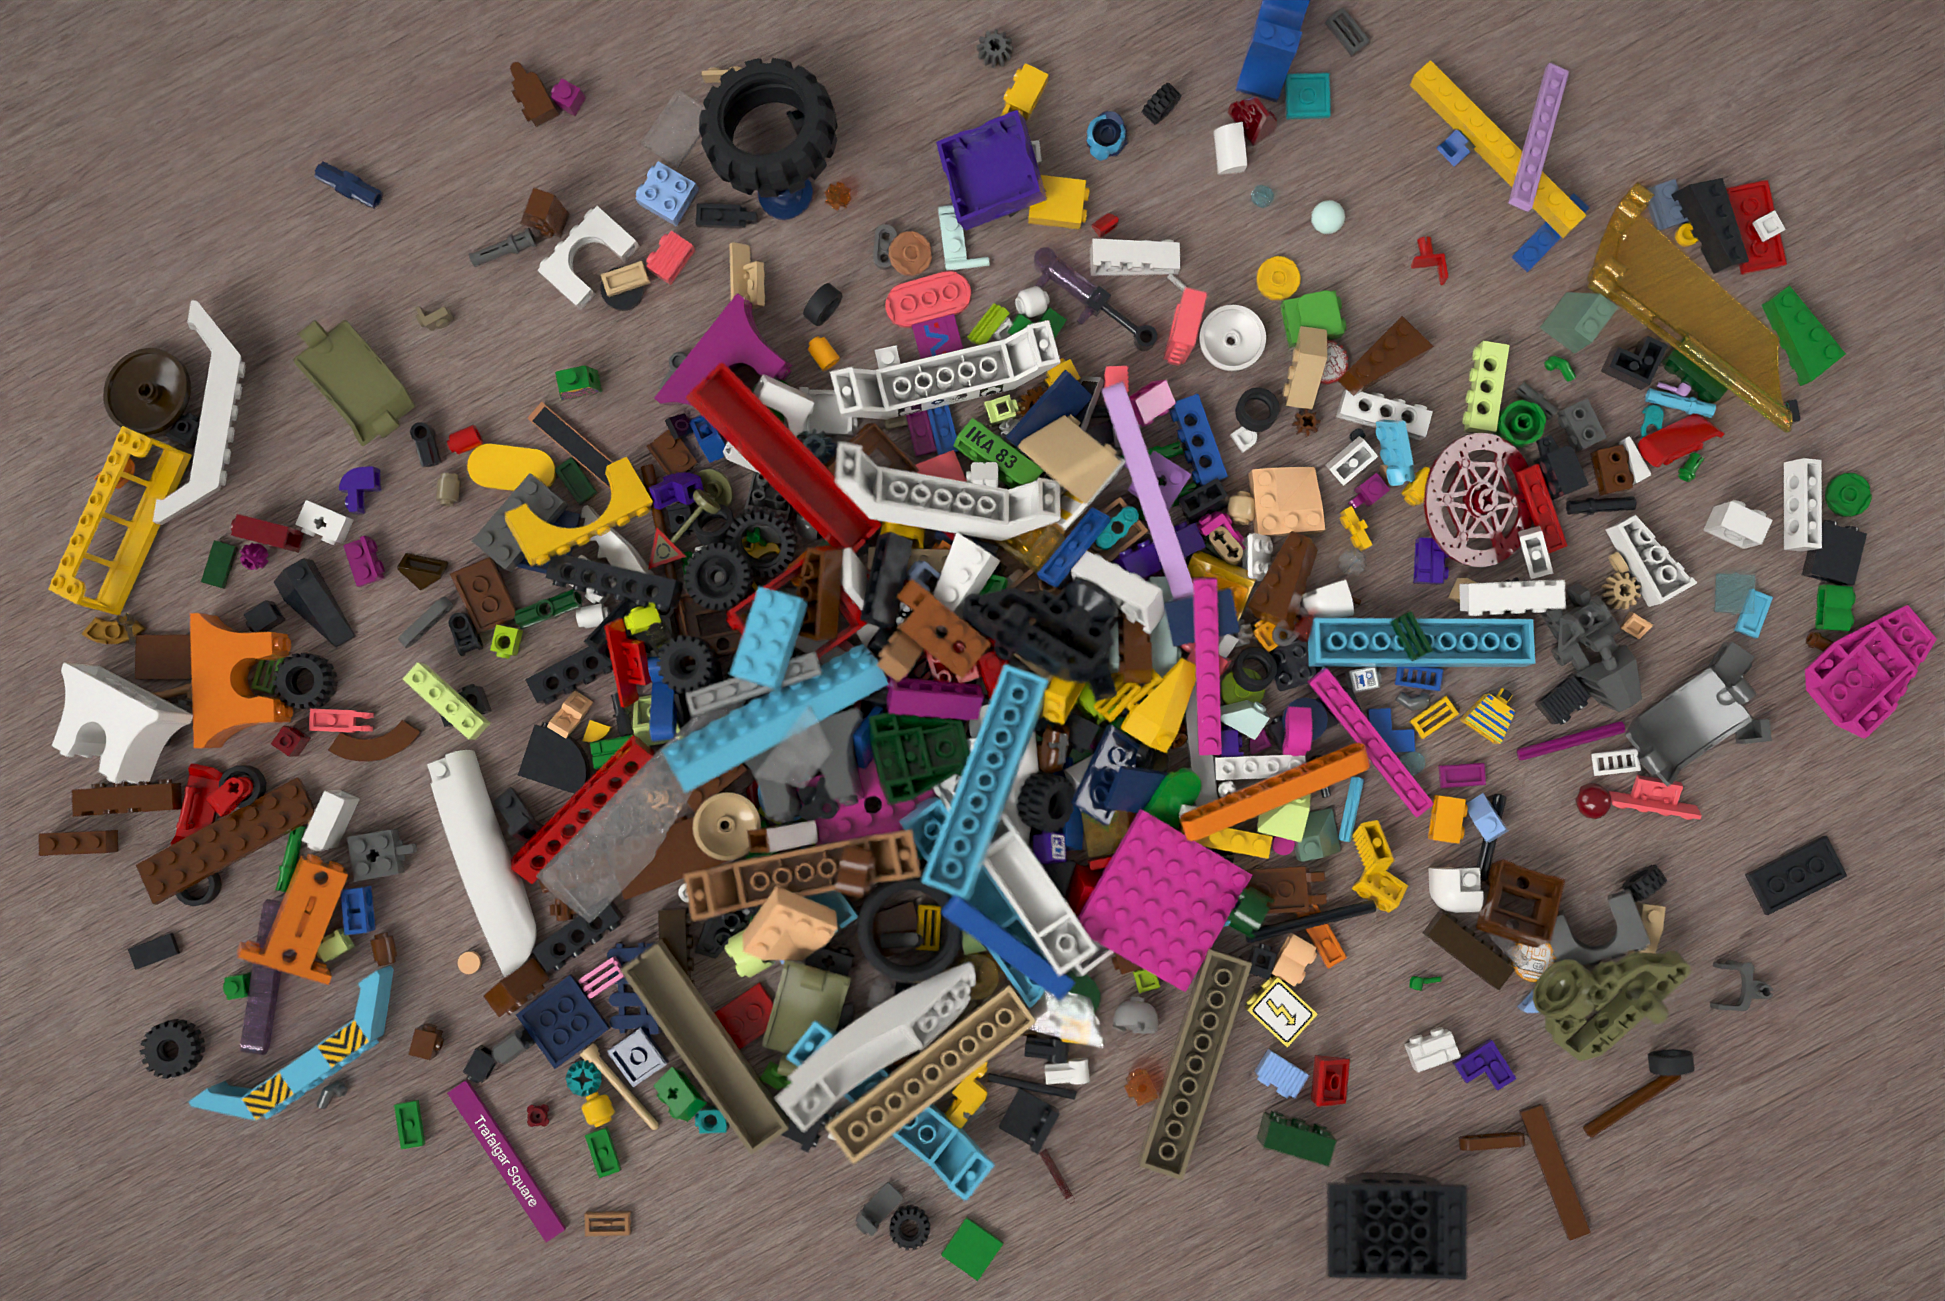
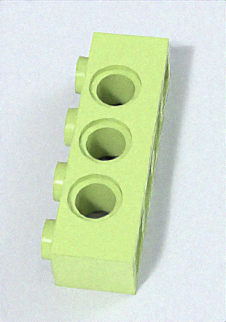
(1497, 356)
(446, 701)

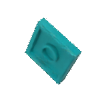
(1307, 96)

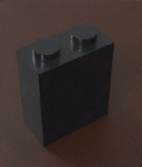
(1839, 556)

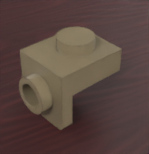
(437, 319)

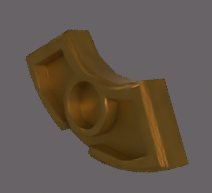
(110, 632)

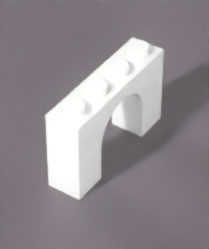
(595, 228)
(788, 400)

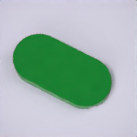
(1173, 792)

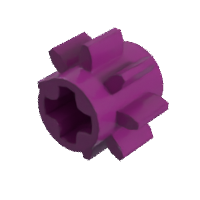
(254, 556)

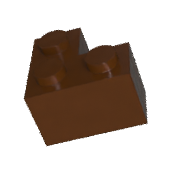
(513, 990)

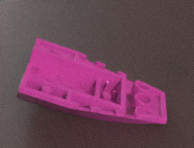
(1869, 670)

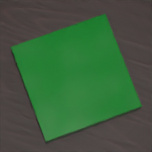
(972, 1248)

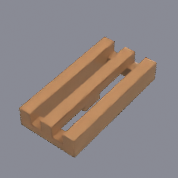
(607, 1214)

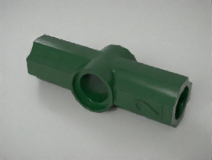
(537, 612)

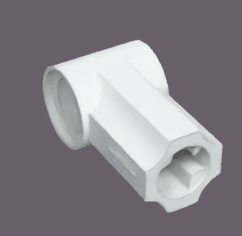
(1074, 1071)

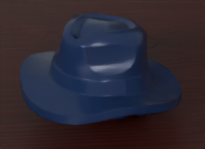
(788, 205)

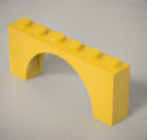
(542, 540)

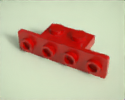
(628, 662)
(991, 668)

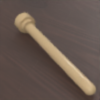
(592, 1055)

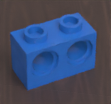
(358, 910)

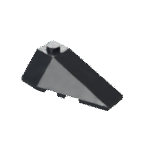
(311, 598)
(720, 928)

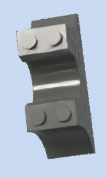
(839, 770)

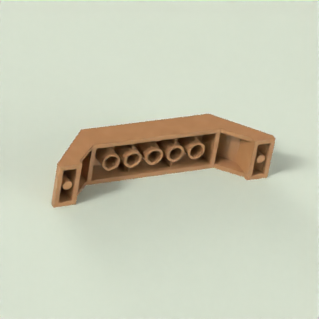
(797, 871)

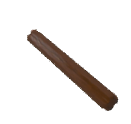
(1629, 1104)

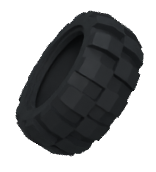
(759, 85)

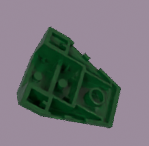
(915, 753)

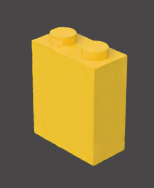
(1063, 203)

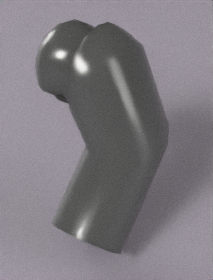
(1415, 703)
(337, 1088)

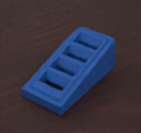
(1438, 678)

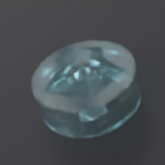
(1262, 196)

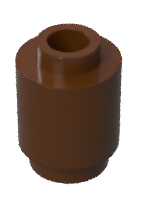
(383, 949)

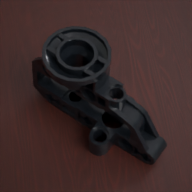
(1079, 610)

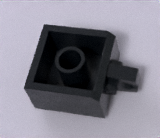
(1559, 468)

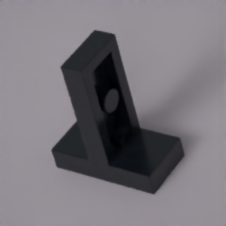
(521, 821)

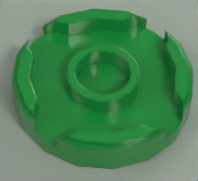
(1848, 495)

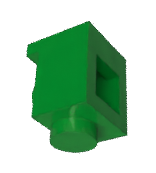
(235, 985)

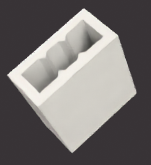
(330, 820)

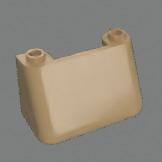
(1071, 456)

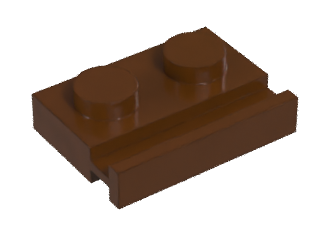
(672, 454)

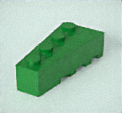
(1801, 335)

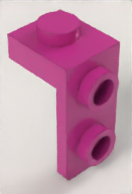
(1210, 522)

